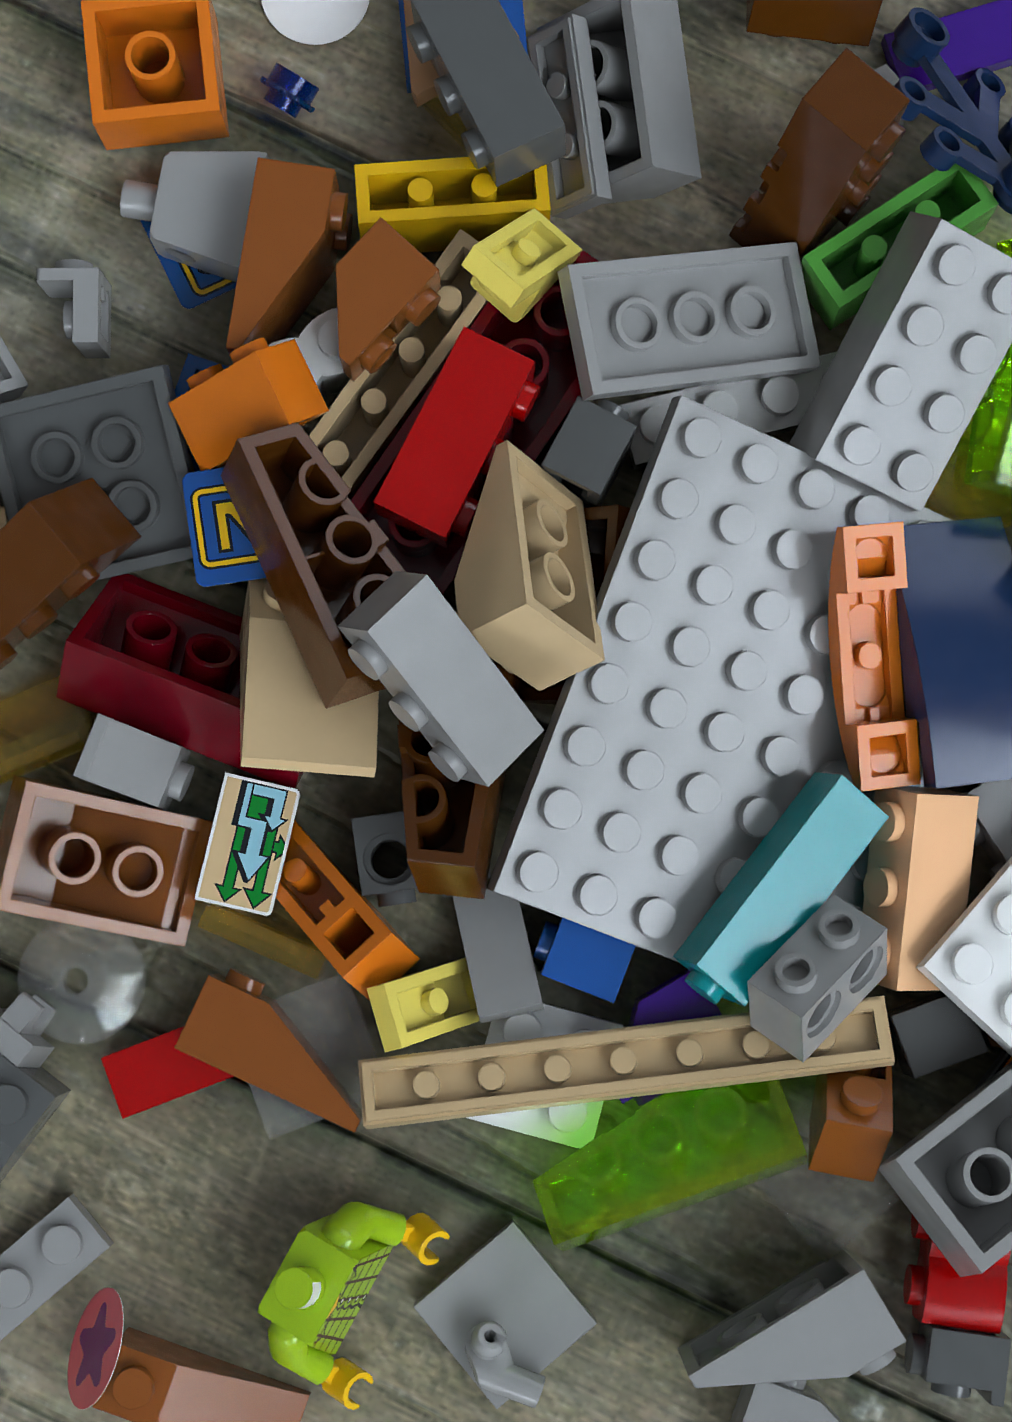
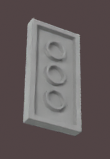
(688, 320)

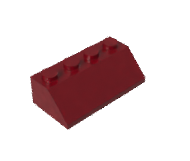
(161, 669)

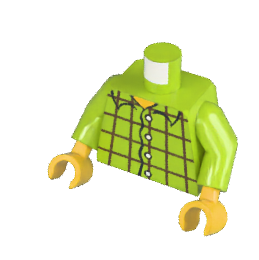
(326, 1284)

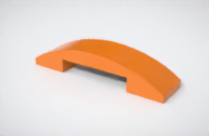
(866, 656)

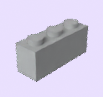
(439, 679)

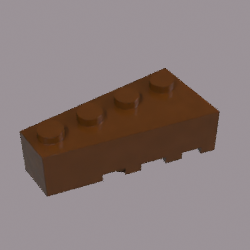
(826, 158)
(311, 548)
(54, 555)
(446, 821)

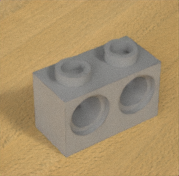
(818, 977)

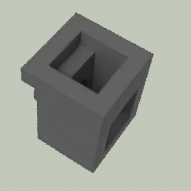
(960, 1361)

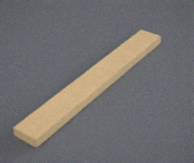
(606, 1066)

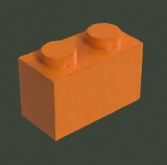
(253, 395)

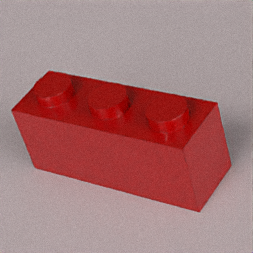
(456, 438)

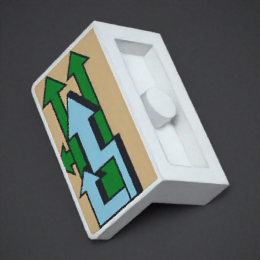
(247, 844)

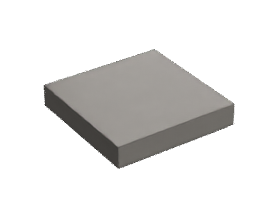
(514, 1287)

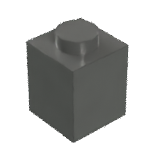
(933, 1035)

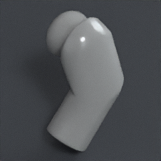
(495, 1368)

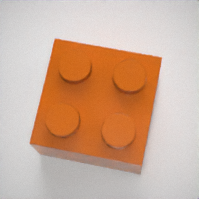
(154, 71)

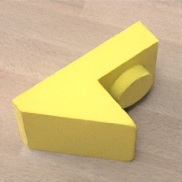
(519, 263)
(423, 1004)

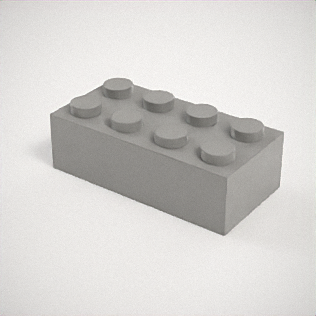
(913, 362)
(961, 1177)

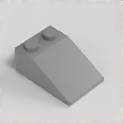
(806, 1329)

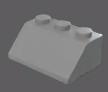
(642, 96)

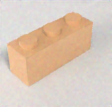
(919, 874)

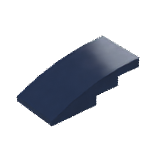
(958, 648)

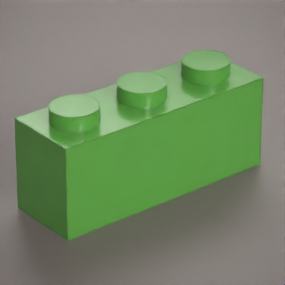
(847, 264)

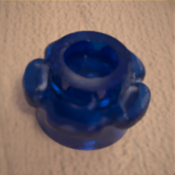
(289, 91)

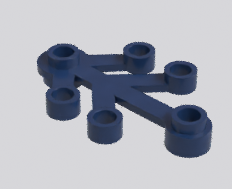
(965, 113)

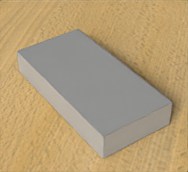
(498, 956)

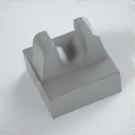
(22, 1029)

